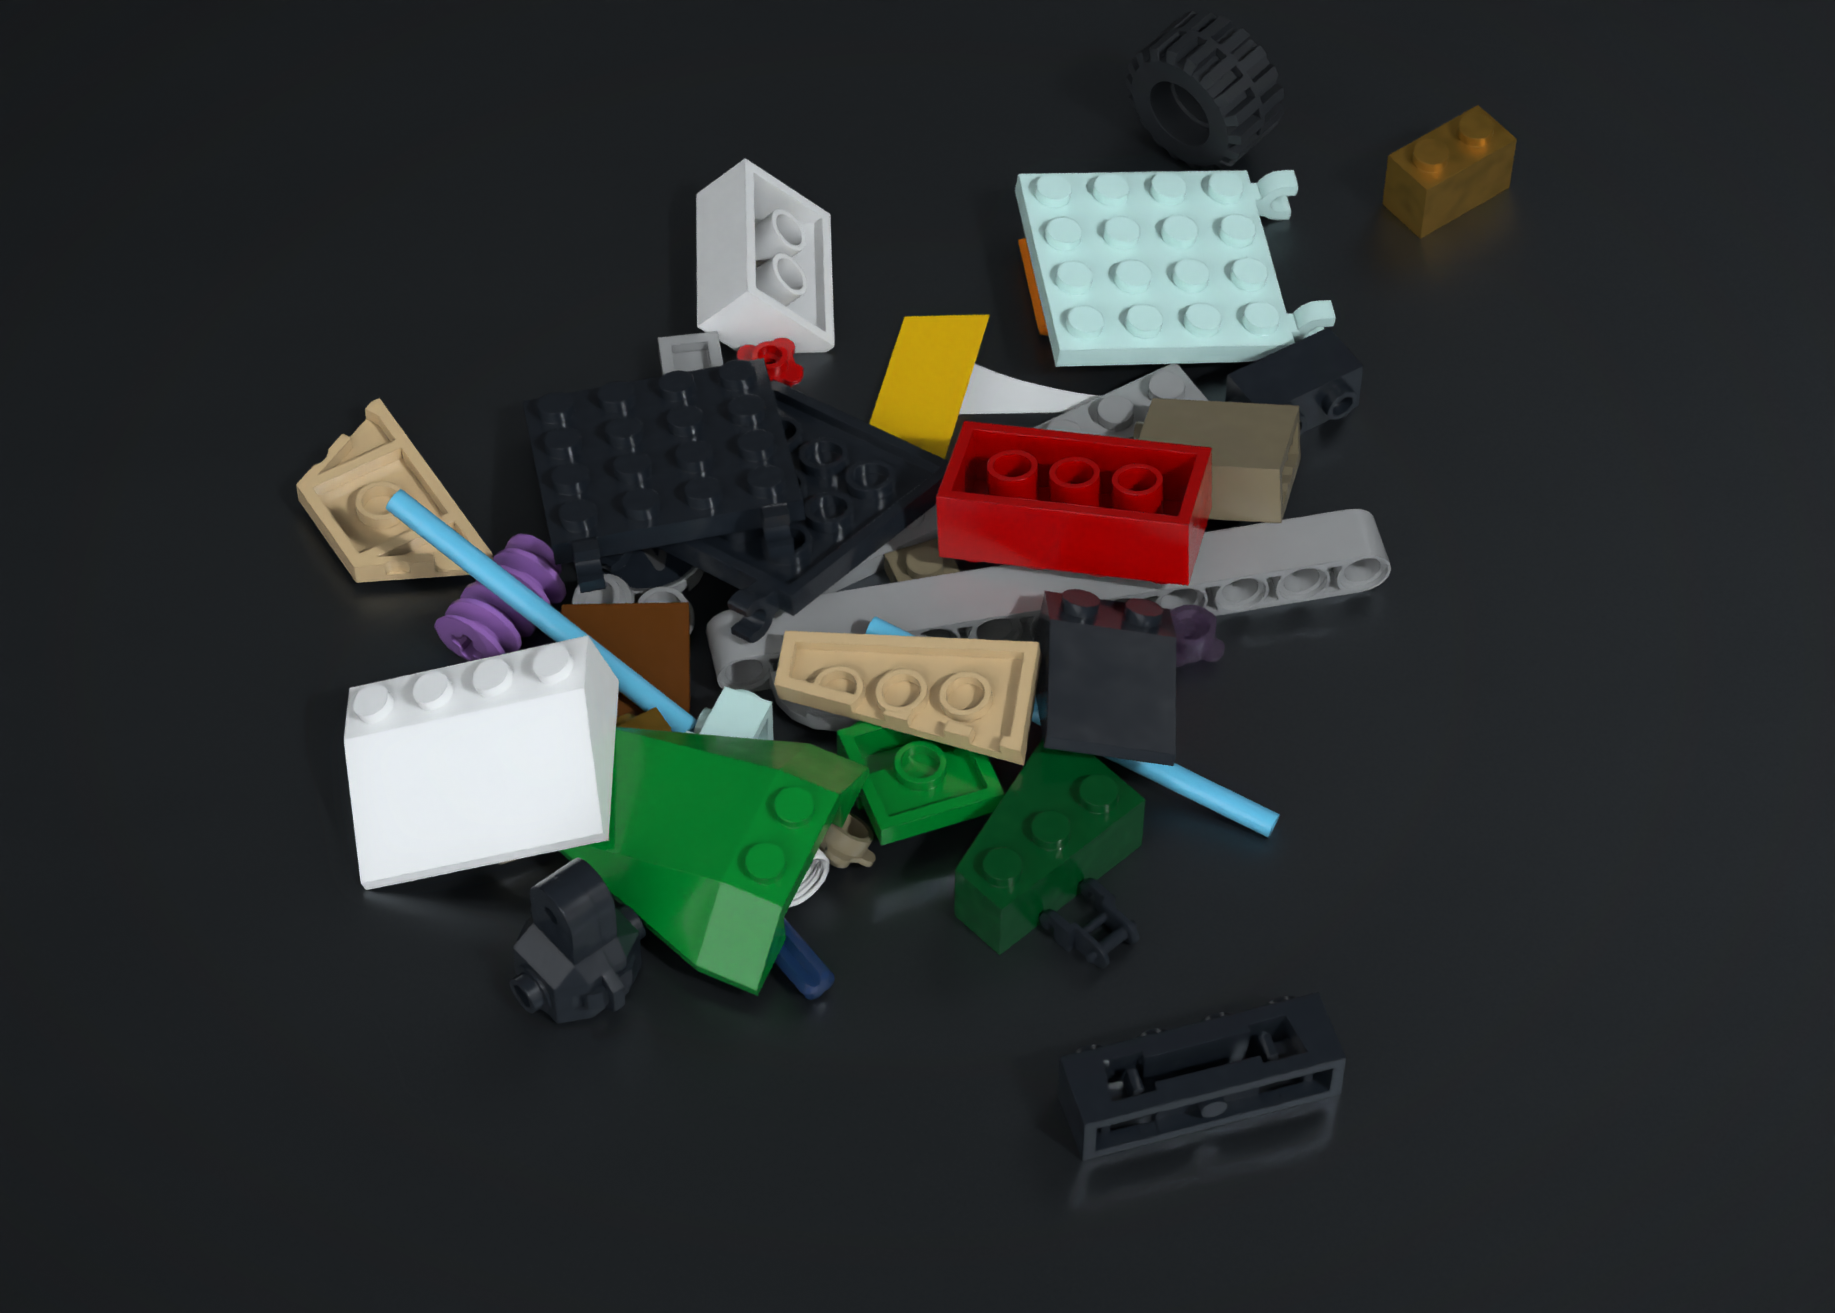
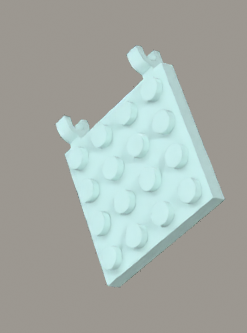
(1161, 266)

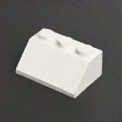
(763, 262)

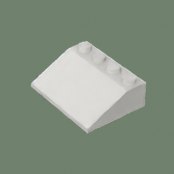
(481, 762)

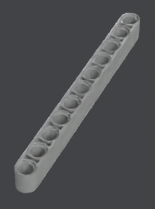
(1232, 574)

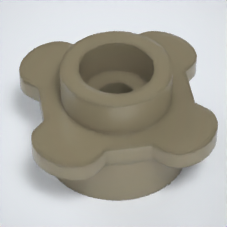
(849, 843)

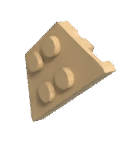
(350, 498)

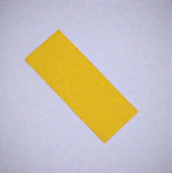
(928, 379)

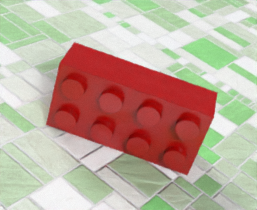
(1075, 502)

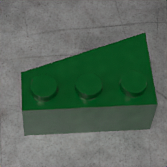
(1048, 834)

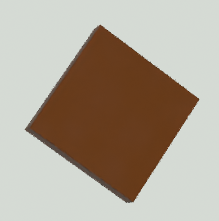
(647, 639)

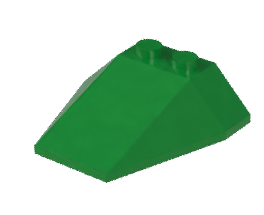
(718, 840)

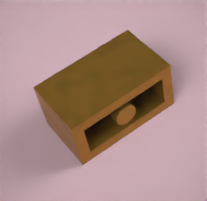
(1449, 171)

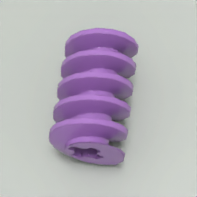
(486, 626)

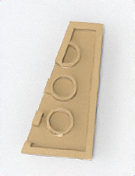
(928, 687)

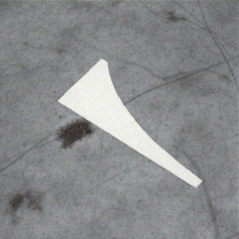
(1001, 394)

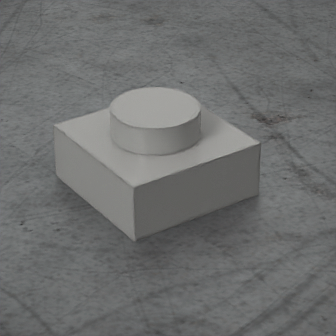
(689, 352)

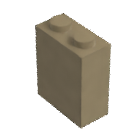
(1251, 451)

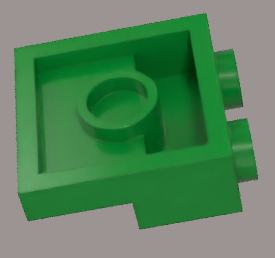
(917, 781)

